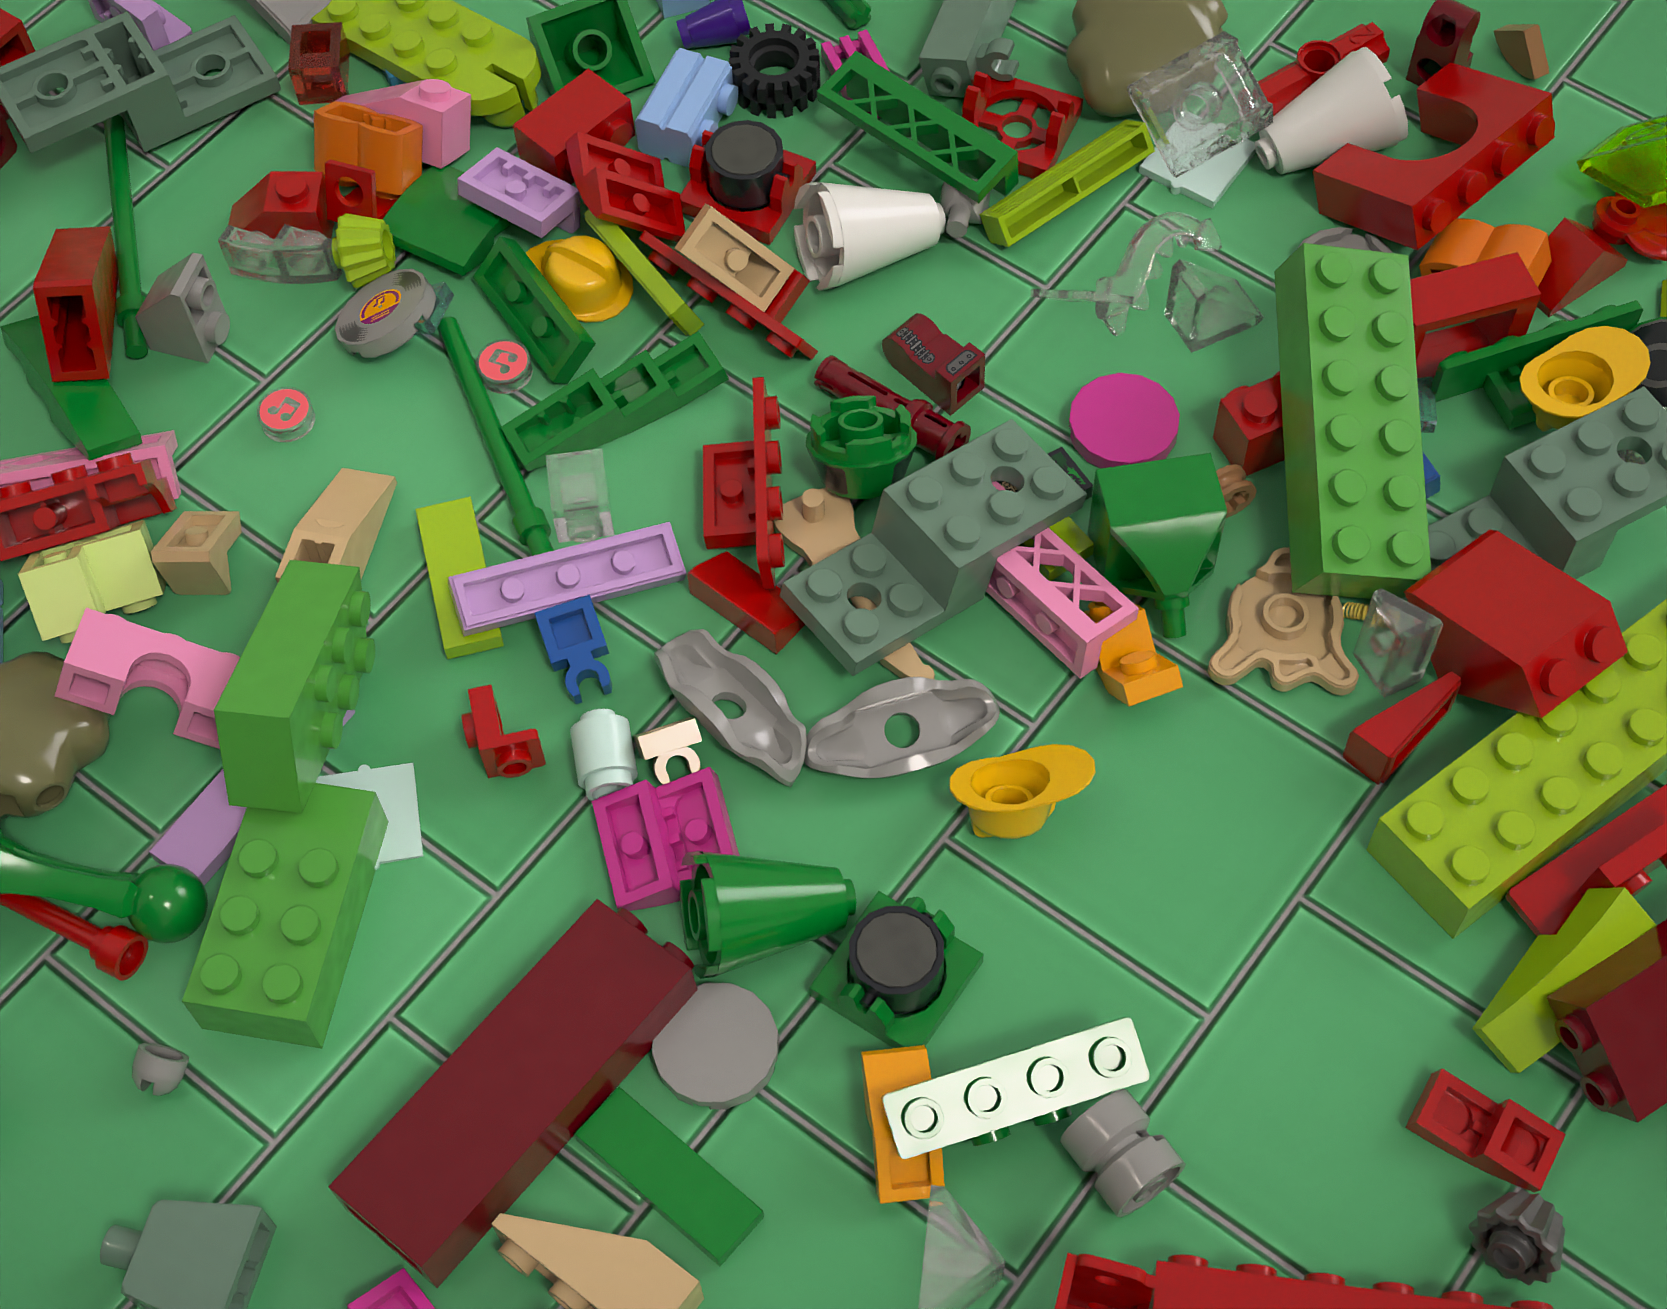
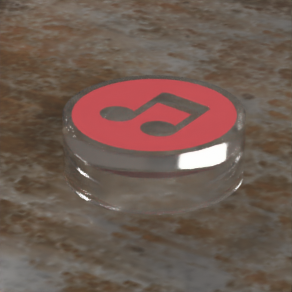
(504, 366)
(286, 414)

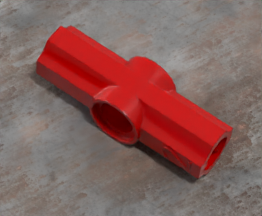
(1316, 59)

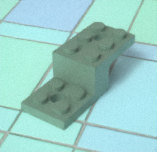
(117, 72)
(1570, 488)
(932, 546)

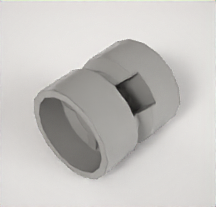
(1116, 1145)

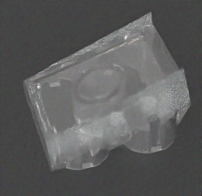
(1201, 103)

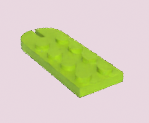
(444, 43)

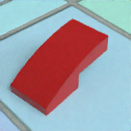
(1486, 1134)

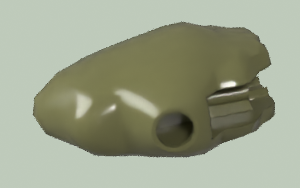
(1130, 39)
(42, 736)

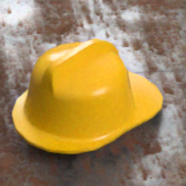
(584, 276)
(1583, 374)
(1020, 790)

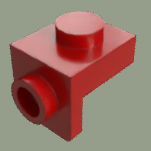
(501, 754)

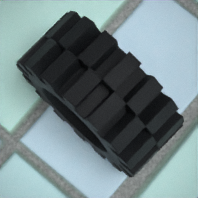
(775, 50)

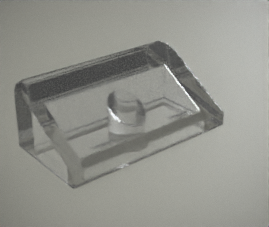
(1396, 642)

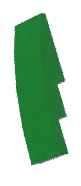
(606, 408)
(81, 409)

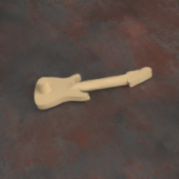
(822, 525)

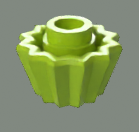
(363, 248)

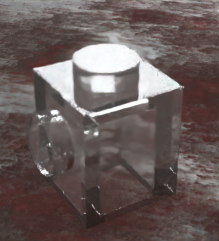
(580, 495)

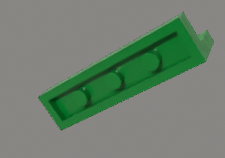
(925, 121)

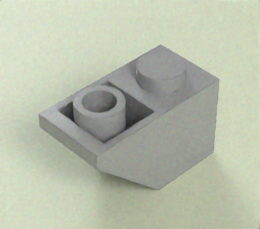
(184, 312)

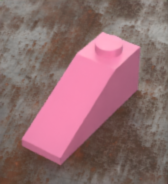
(432, 103)

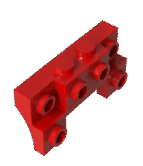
(80, 504)

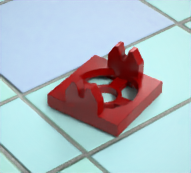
(1064, 111)

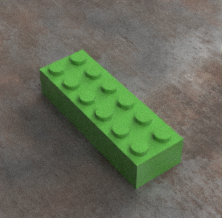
(1351, 422)

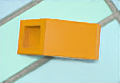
(1130, 663)
(897, 1177)

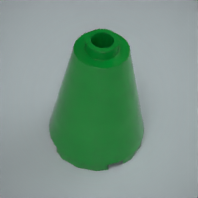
(757, 908)

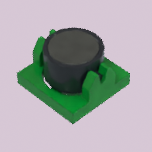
(896, 967)

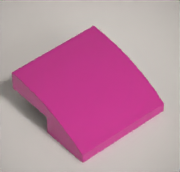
(653, 828)

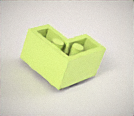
(91, 573)

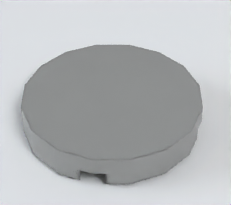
(718, 1047)

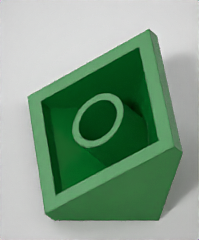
(590, 36)

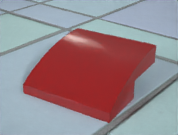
(624, 186)

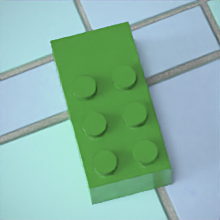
(294, 686)
(288, 918)

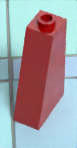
(77, 302)

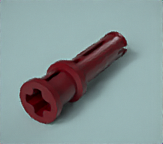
(934, 432)

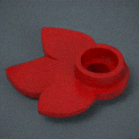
(1624, 222)

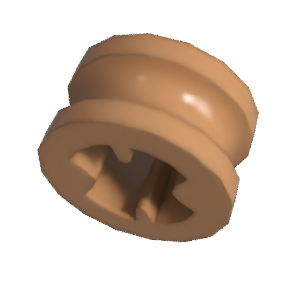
(1236, 490)

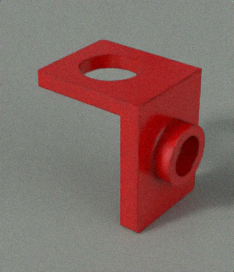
(361, 200)

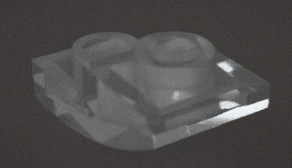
(288, 259)

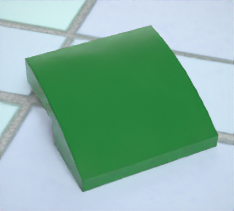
(441, 224)

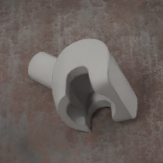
(960, 210)

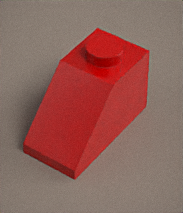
(282, 199)

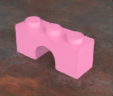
(118, 655)

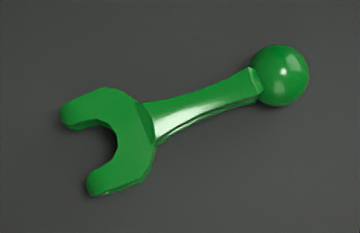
(161, 902)

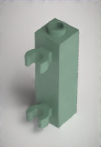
(967, 41)

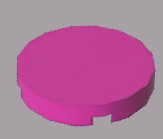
(1123, 421)

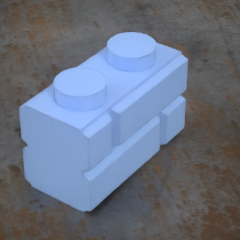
(684, 104)

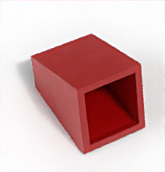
(1516, 626)

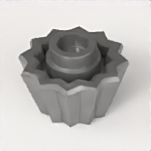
(1520, 1236)

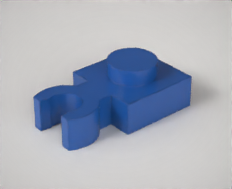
(574, 641)

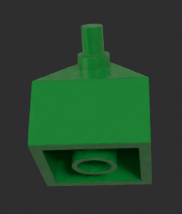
(1158, 530)

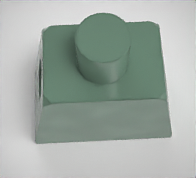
(191, 1255)

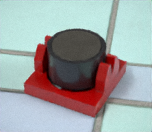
(744, 171)

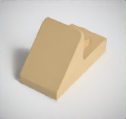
(734, 257)
(195, 552)

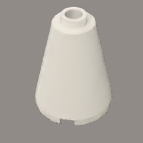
(1335, 110)
(861, 229)

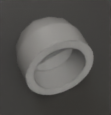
(160, 1066)

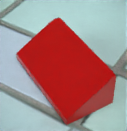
(739, 597)

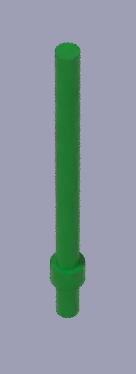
(125, 238)
(529, 520)

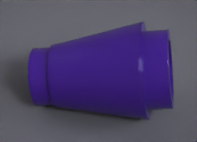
(714, 24)

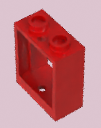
(1491, 291)

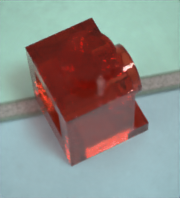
(319, 62)

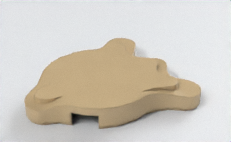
(1284, 633)

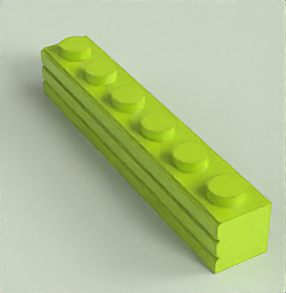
(1067, 183)

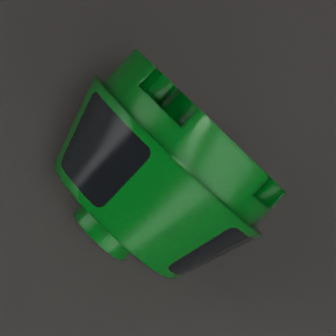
(861, 446)

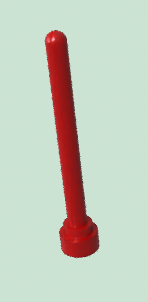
(115, 949)

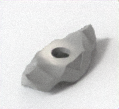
(705, 672)
(948, 720)

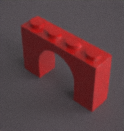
(1417, 199)

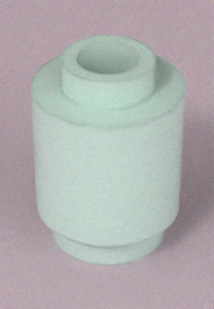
(603, 753)

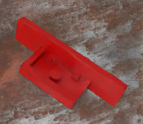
(740, 308)
(740, 489)
(1611, 857)

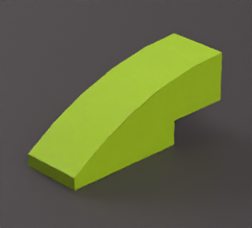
(1519, 1018)

